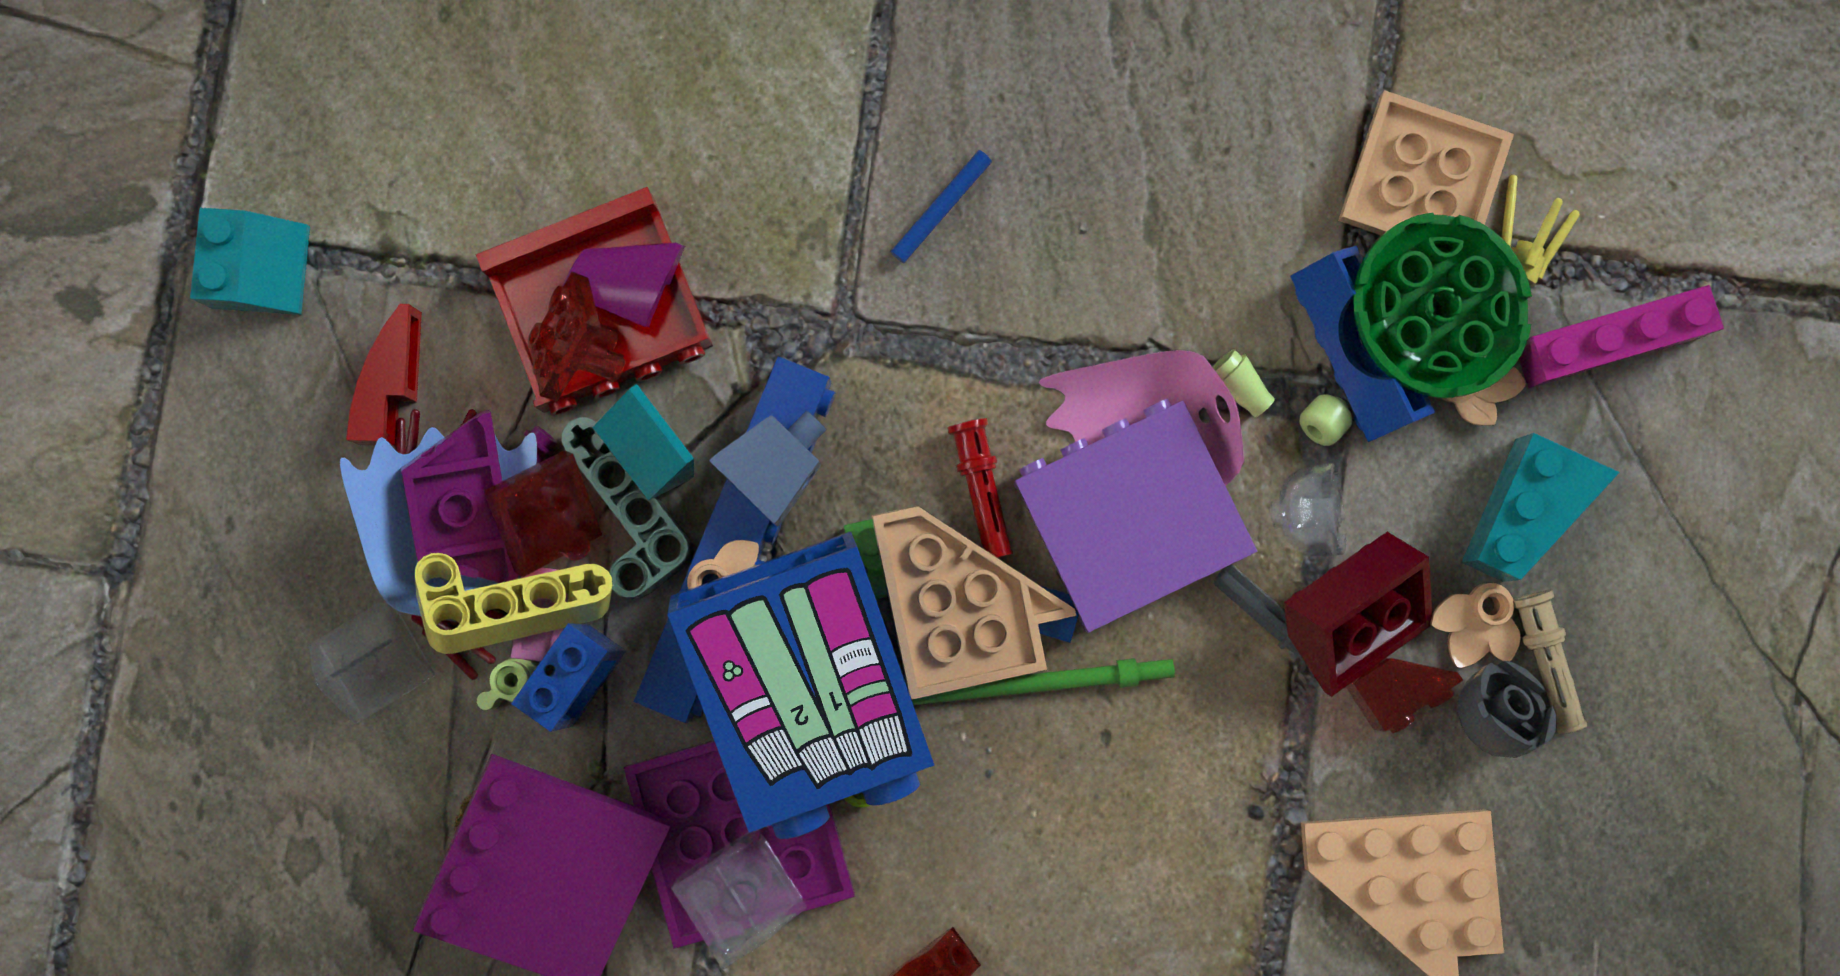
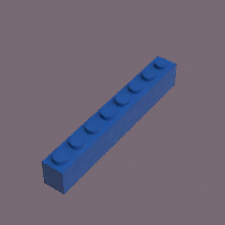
(786, 397)

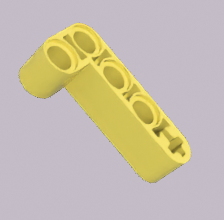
(511, 596)

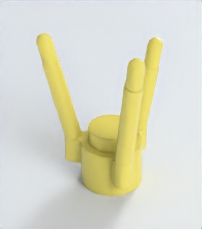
(1533, 255)

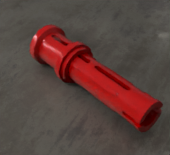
(977, 466)

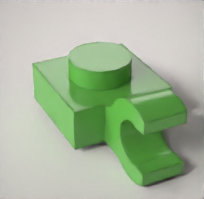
(865, 539)

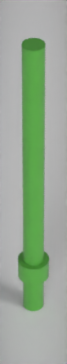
(1125, 673)

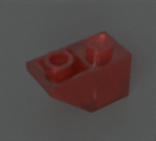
(1398, 689)

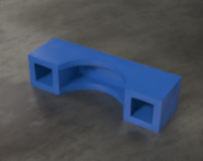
(1377, 400)

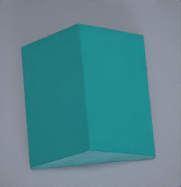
(645, 444)

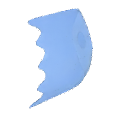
(384, 521)

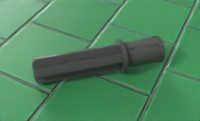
(1256, 604)

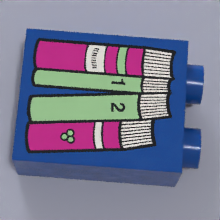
(801, 687)

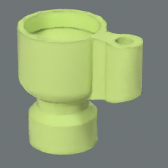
(506, 682)

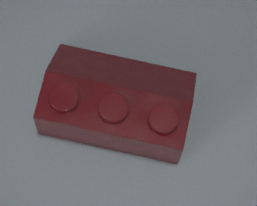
(1361, 611)

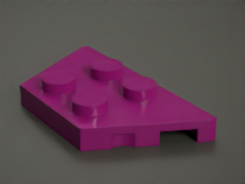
(449, 502)

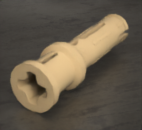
(1569, 714)

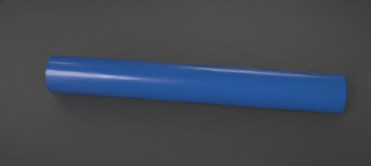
(941, 206)

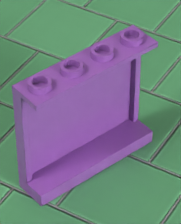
(1134, 514)

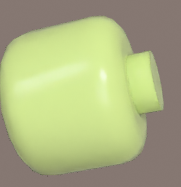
(1326, 419)

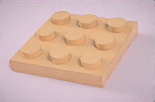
(1423, 164)

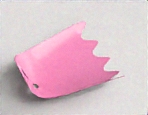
(1125, 387)

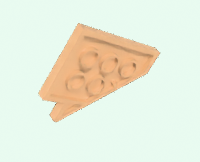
(957, 607)
(1415, 881)

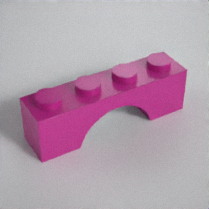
(1620, 336)

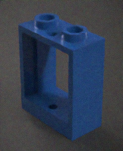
(582, 664)

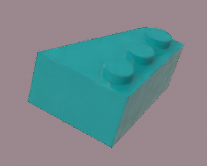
(1533, 506)

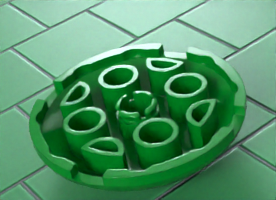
(1480, 298)

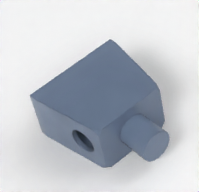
(772, 463)

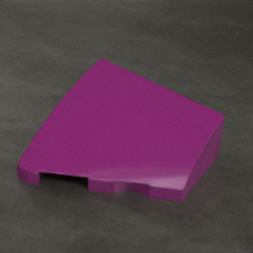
(629, 277)

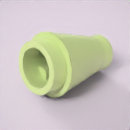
(1243, 382)

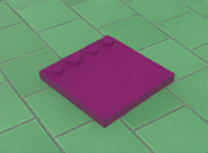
(705, 817)
(541, 872)

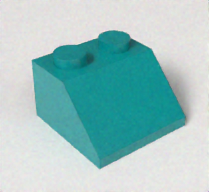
(249, 262)

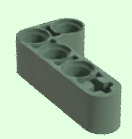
(621, 502)

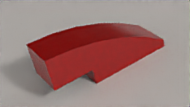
(386, 378)

